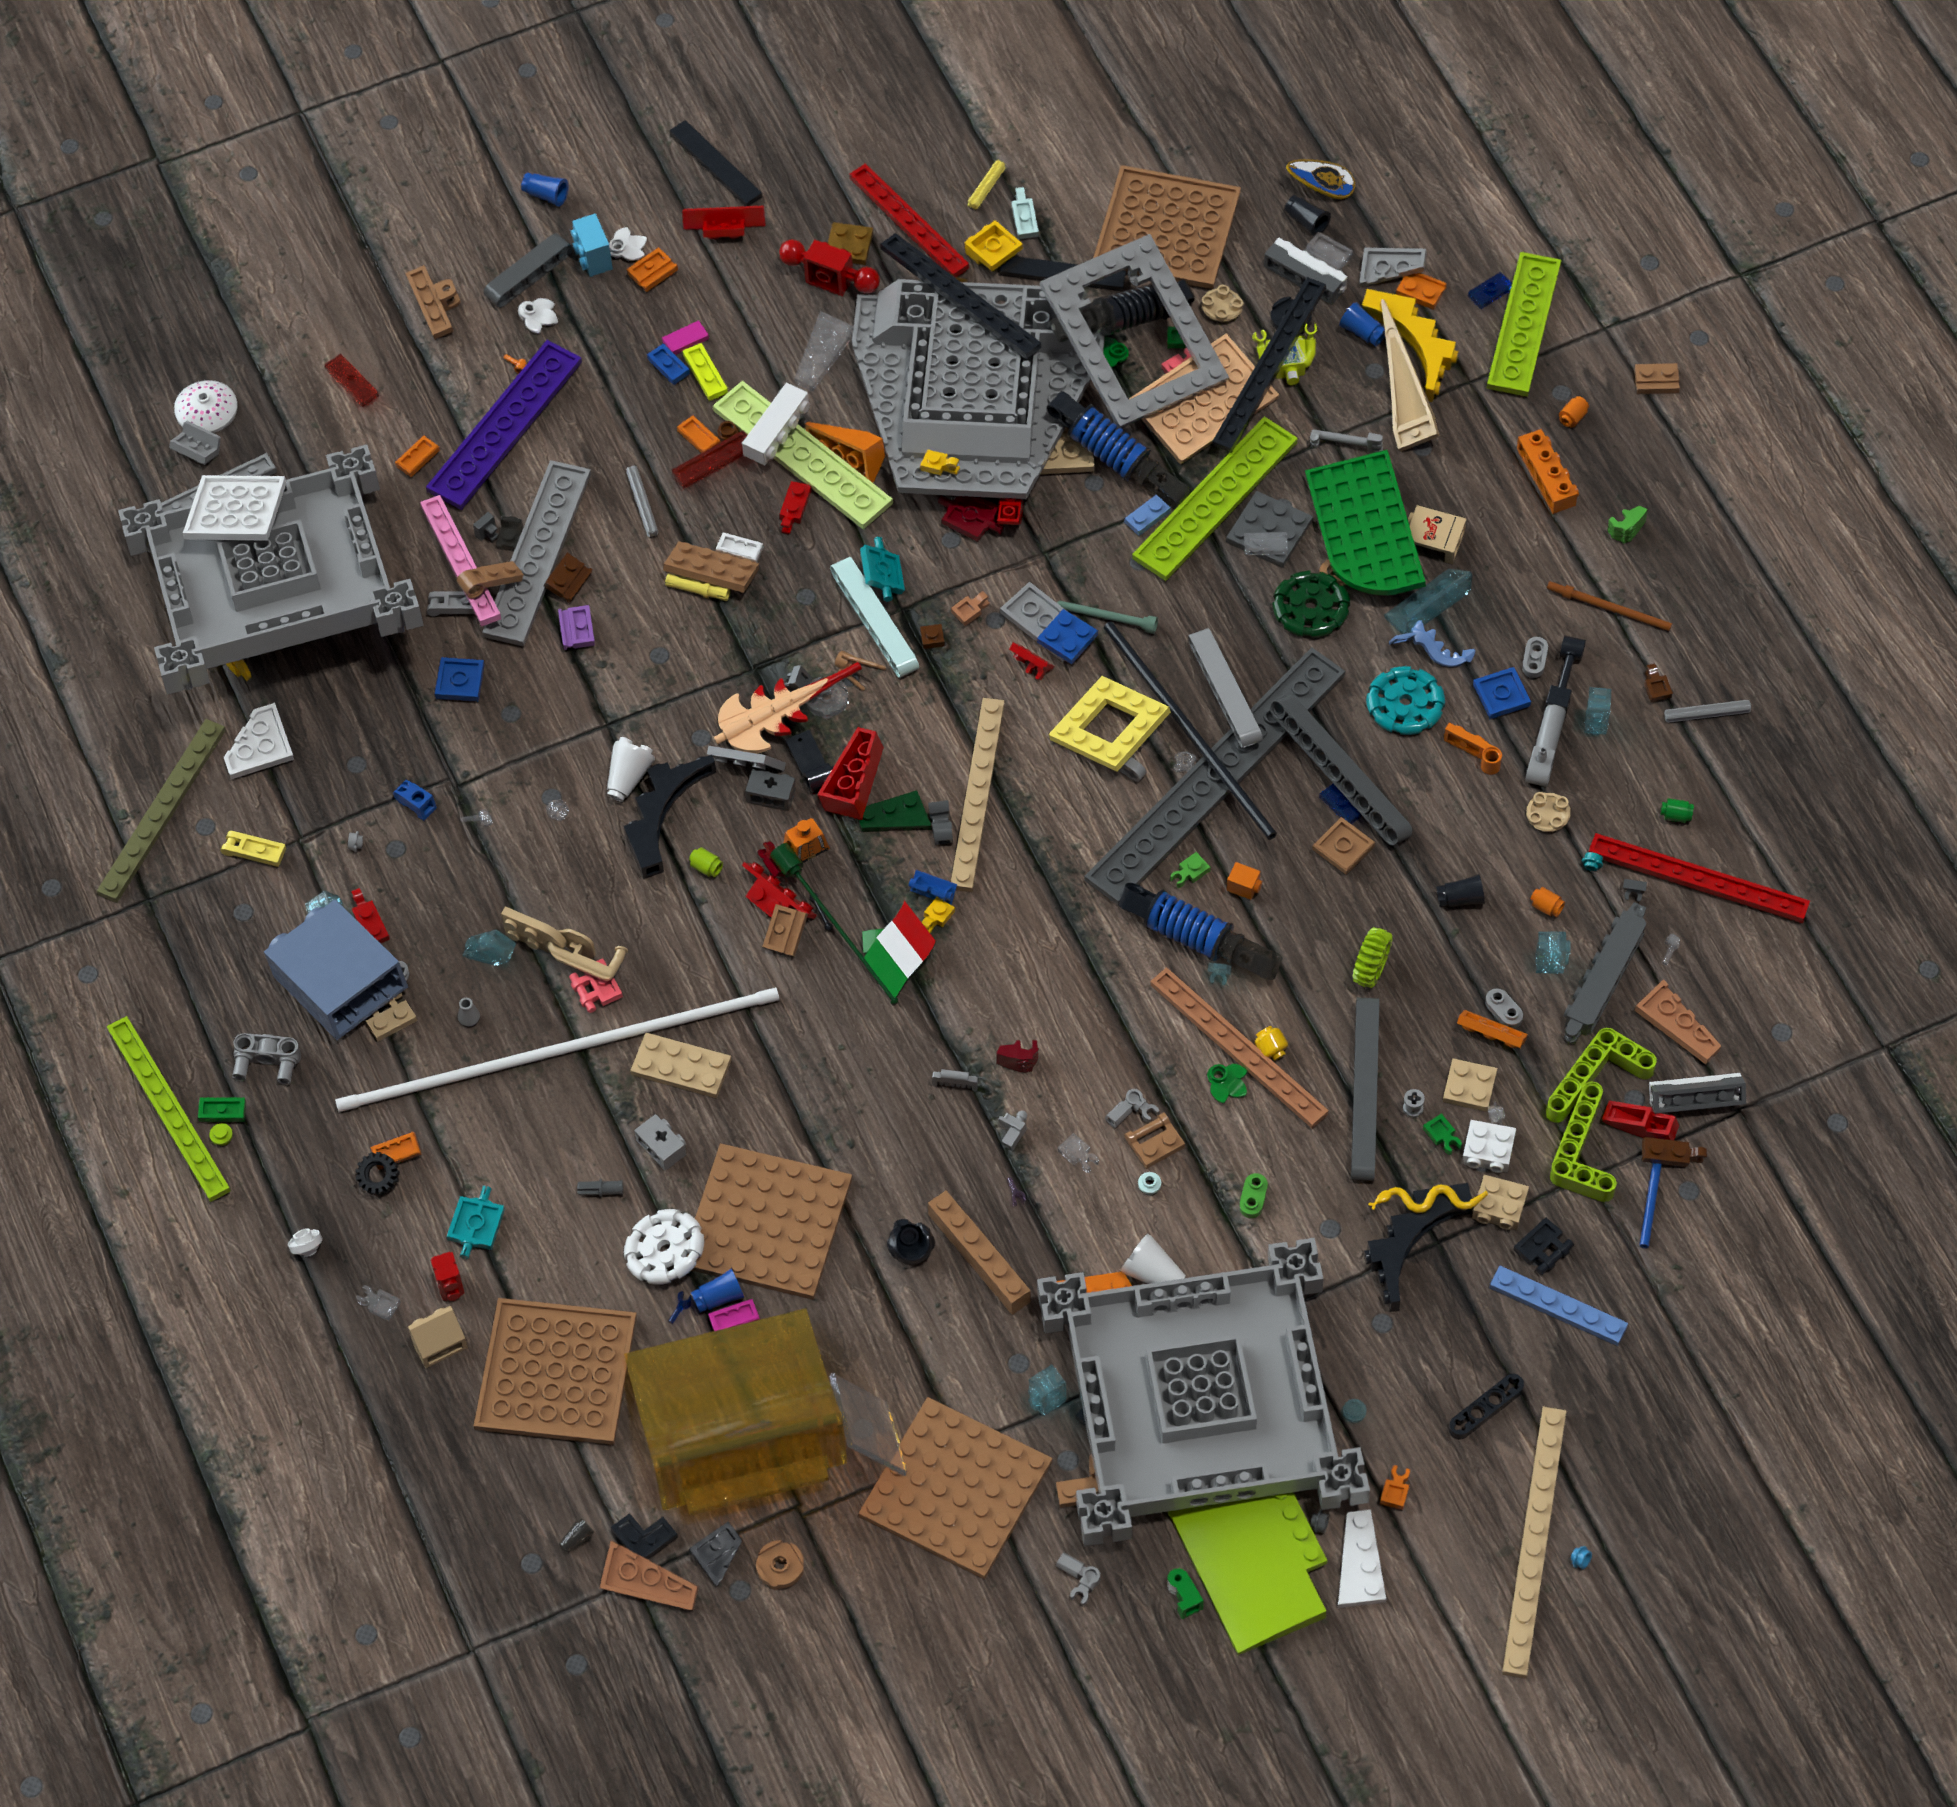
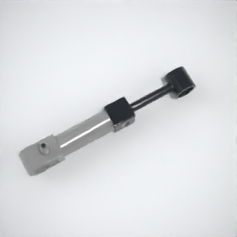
(1554, 715)

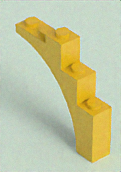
(1420, 334)

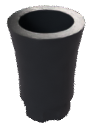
(1308, 214)
(1461, 892)

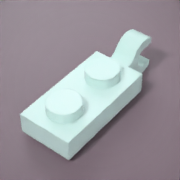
(1024, 215)

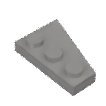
(1390, 263)
(742, 758)

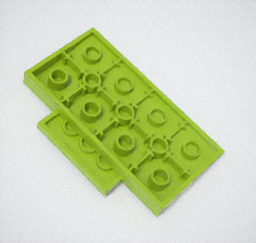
(1255, 1565)

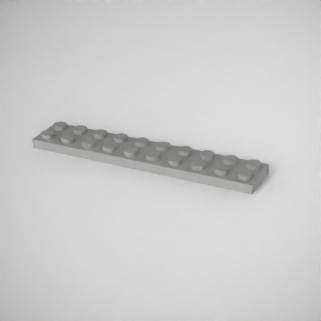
(538, 551)

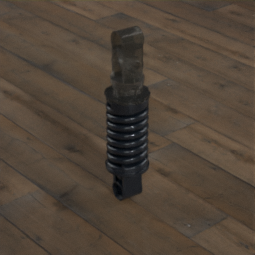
(1123, 311)

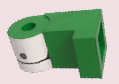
(1182, 1586)

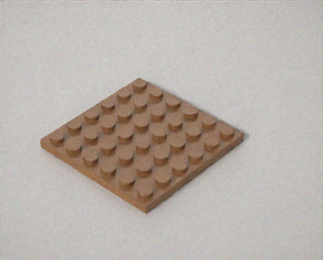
(1181, 213)
(769, 1220)
(555, 1371)
(959, 1488)

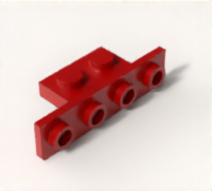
(723, 220)
(767, 893)

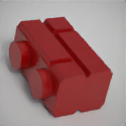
(447, 1276)

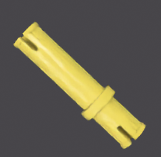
(695, 586)

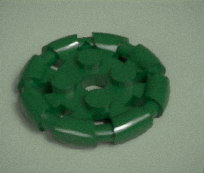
(1314, 593)

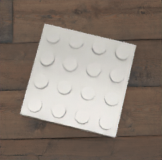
(234, 508)

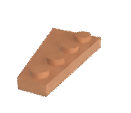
(1672, 1018)
(642, 1578)

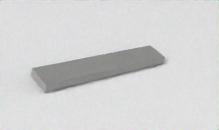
(257, 467)

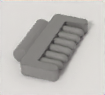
(955, 1077)

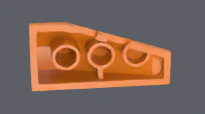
(856, 447)

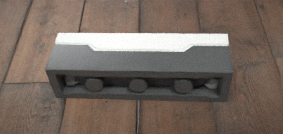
(1298, 265)
(1697, 1093)

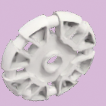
(655, 1238)

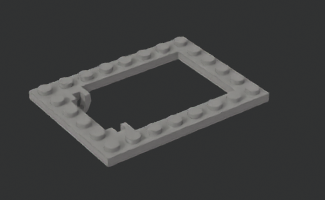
(1066, 299)

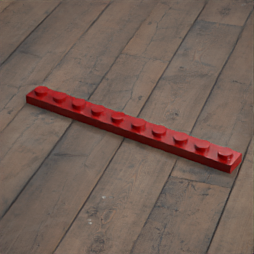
(1700, 878)

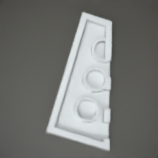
(1361, 1568)

